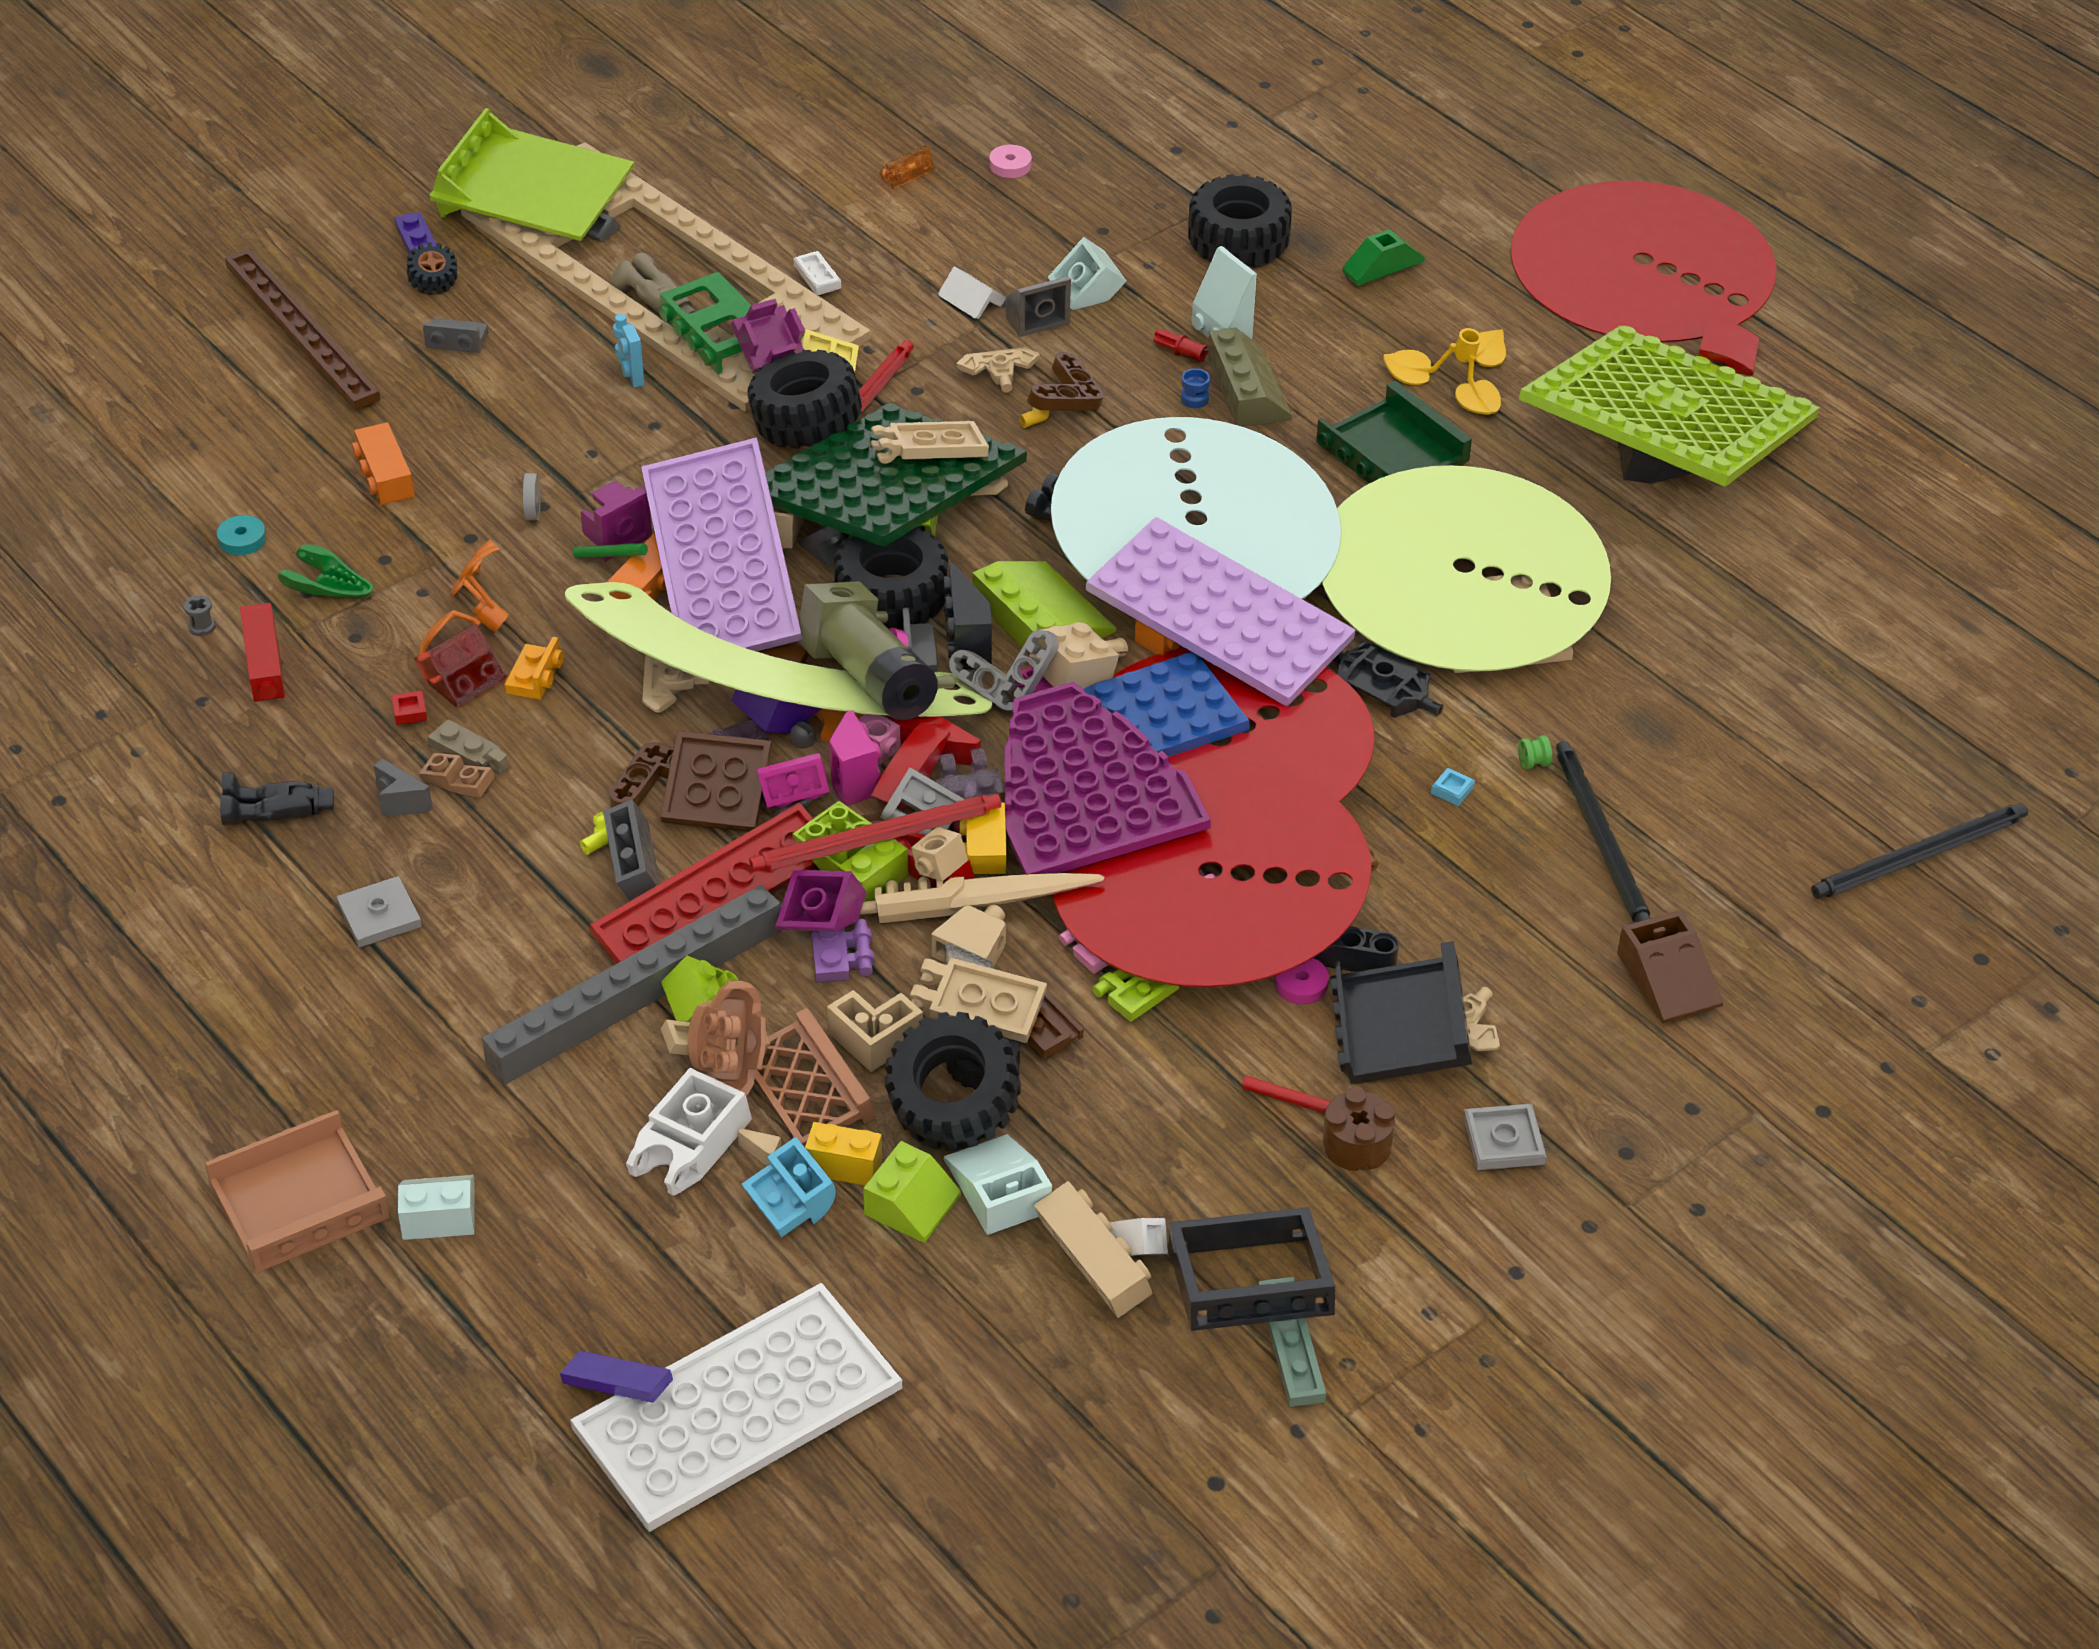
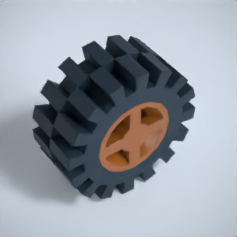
(442, 266)

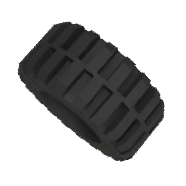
(1242, 216)
(804, 398)
(915, 557)
(941, 1042)

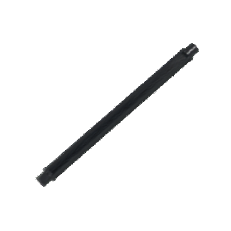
(1601, 831)
(1919, 851)

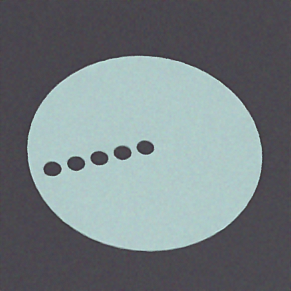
(1256, 495)

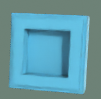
(1452, 786)

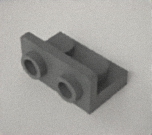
(455, 335)

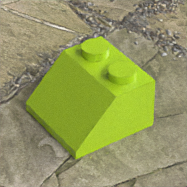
(910, 1192)

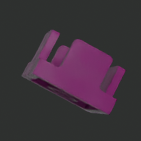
(768, 333)
(621, 519)

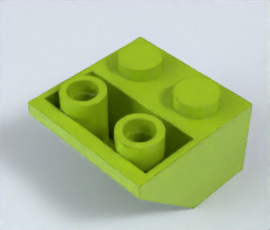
(693, 984)

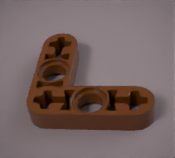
(1075, 393)
(652, 761)

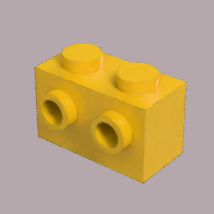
(986, 842)
(845, 1152)

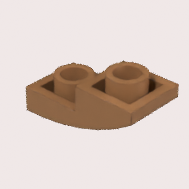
(452, 775)

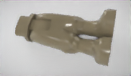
(646, 281)

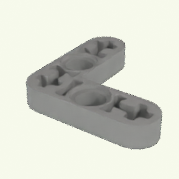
(1003, 682)

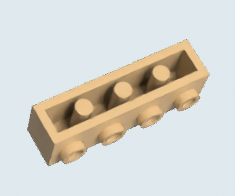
(1094, 1249)

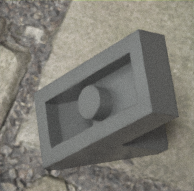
(823, 544)
(400, 791)

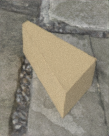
(758, 1144)

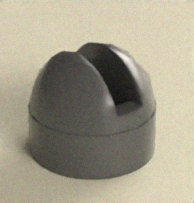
(802, 735)

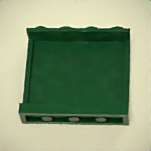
(1394, 437)

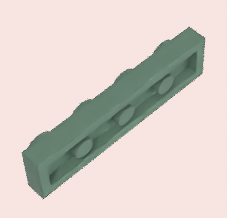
(1296, 1358)

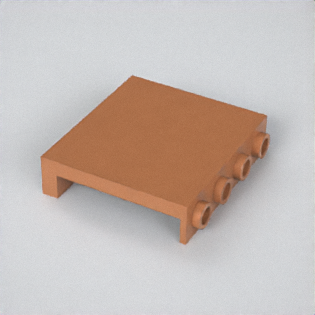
(296, 1191)

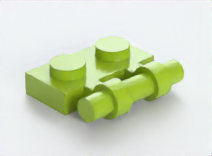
(1134, 996)

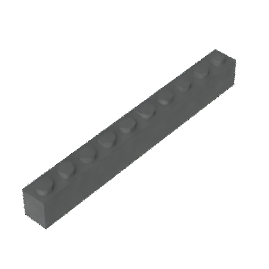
(627, 985)

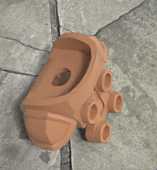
(718, 1024)

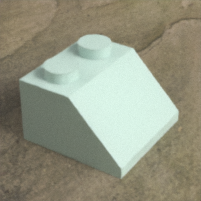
(1091, 274)
(437, 1207)

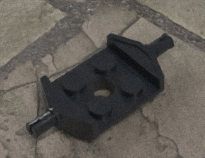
(1402, 689)

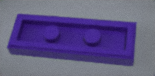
(616, 1376)

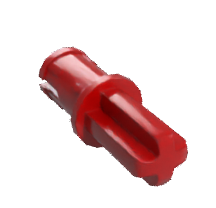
(1181, 345)

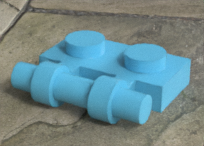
(628, 350)

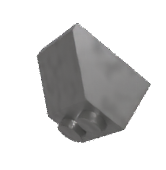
(1039, 306)

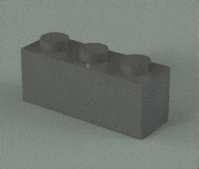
(631, 849)

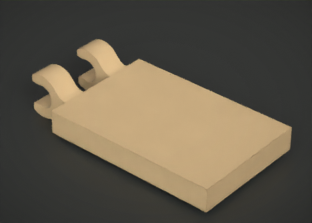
(929, 440)
(995, 995)

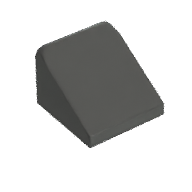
(603, 227)

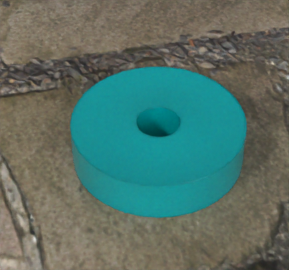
(241, 535)

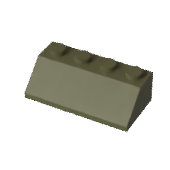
(1246, 379)

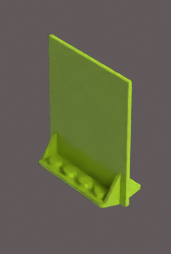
(527, 179)

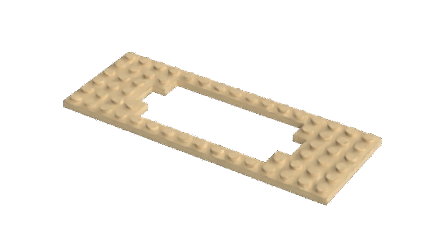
(542, 251)

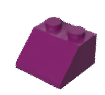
(821, 901)

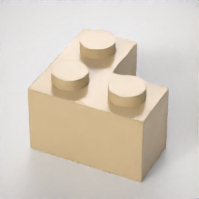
(869, 1031)

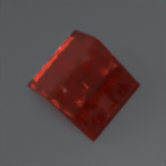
(461, 666)

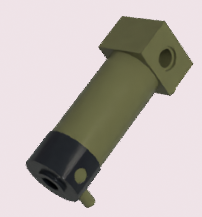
(845, 625)

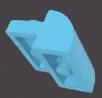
(791, 1188)

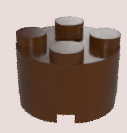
(1358, 1129)

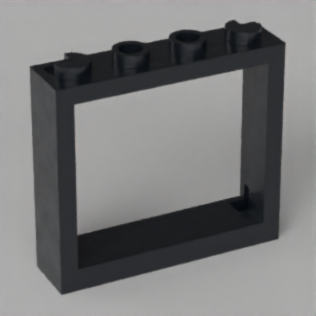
(1258, 1302)

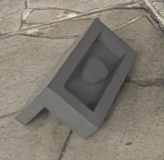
(921, 640)

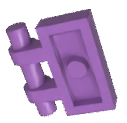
(831, 954)

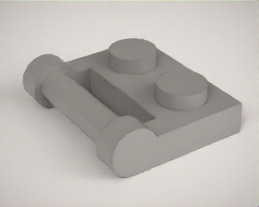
(919, 794)

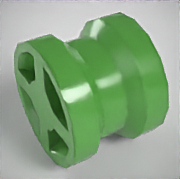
(1535, 752)

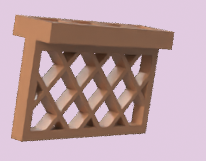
(834, 1072)

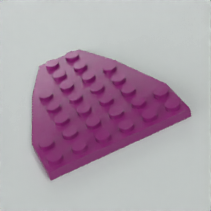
(1088, 784)

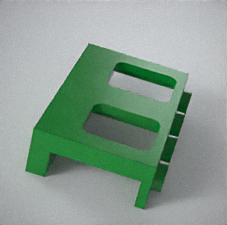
(728, 306)

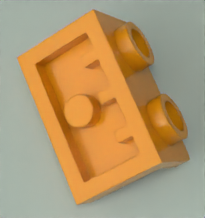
(535, 670)

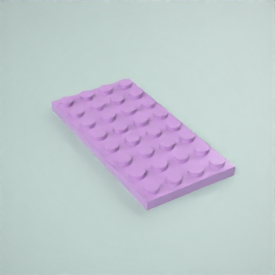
(722, 546)
(1221, 610)

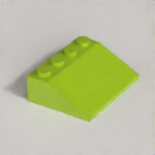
(1034, 597)

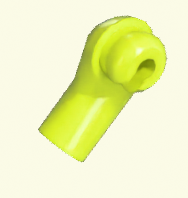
(597, 839)

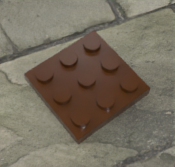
(715, 781)

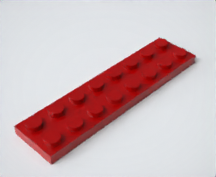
(701, 888)

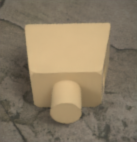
(974, 931)

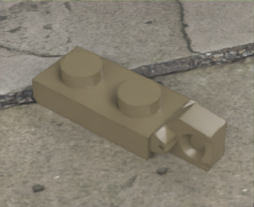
(473, 749)

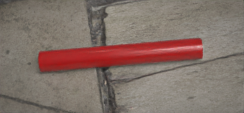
(1285, 1094)

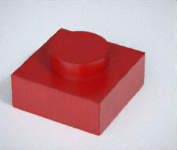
(409, 707)

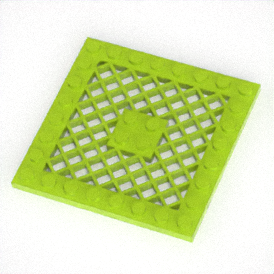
(1671, 404)

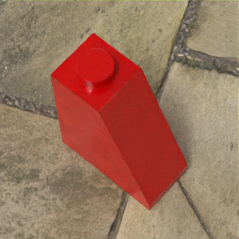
(262, 652)

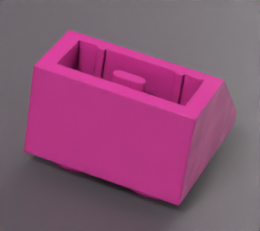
(853, 761)

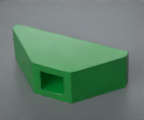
(1381, 256)

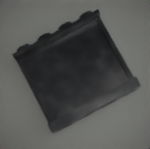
(1401, 1018)

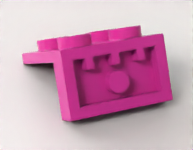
(793, 780)

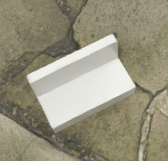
(969, 293)

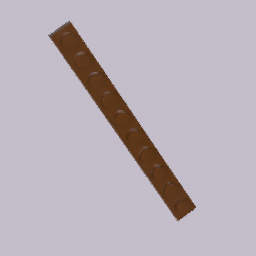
(303, 329)

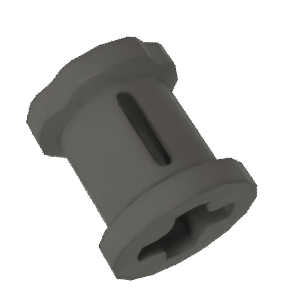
(199, 614)

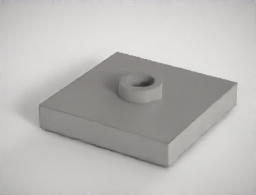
(378, 911)
(1504, 1136)

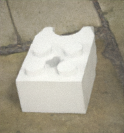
(690, 1130)

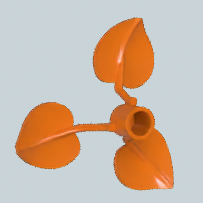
(486, 610)

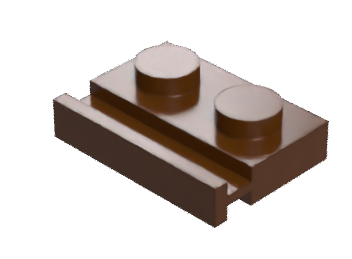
(1053, 1028)

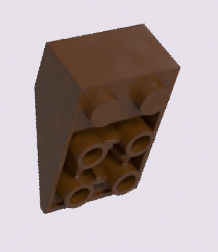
(1669, 966)

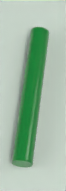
(610, 550)

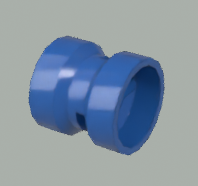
(1195, 388)

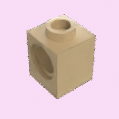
(939, 854)

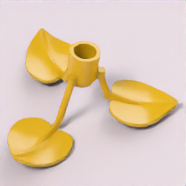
(1485, 348)

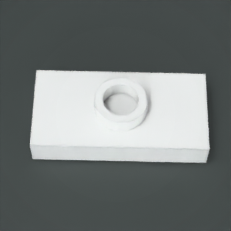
(817, 273)

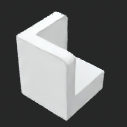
(1142, 1235)

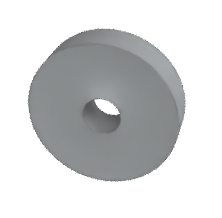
(531, 496)

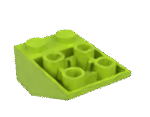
(870, 864)

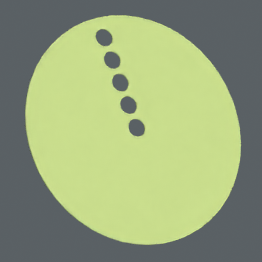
(1405, 595)

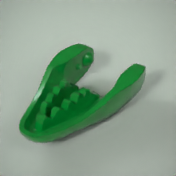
(335, 576)

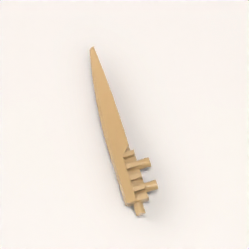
(957, 893)

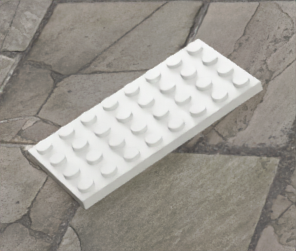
(737, 1406)

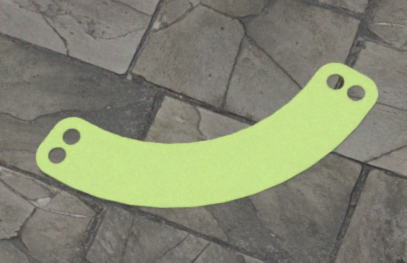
(669, 639)

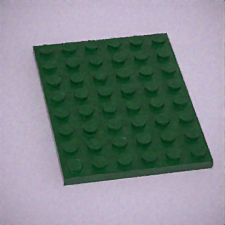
(855, 493)

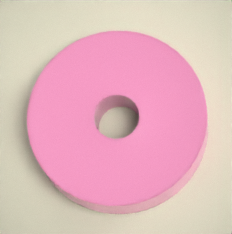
(1010, 161)

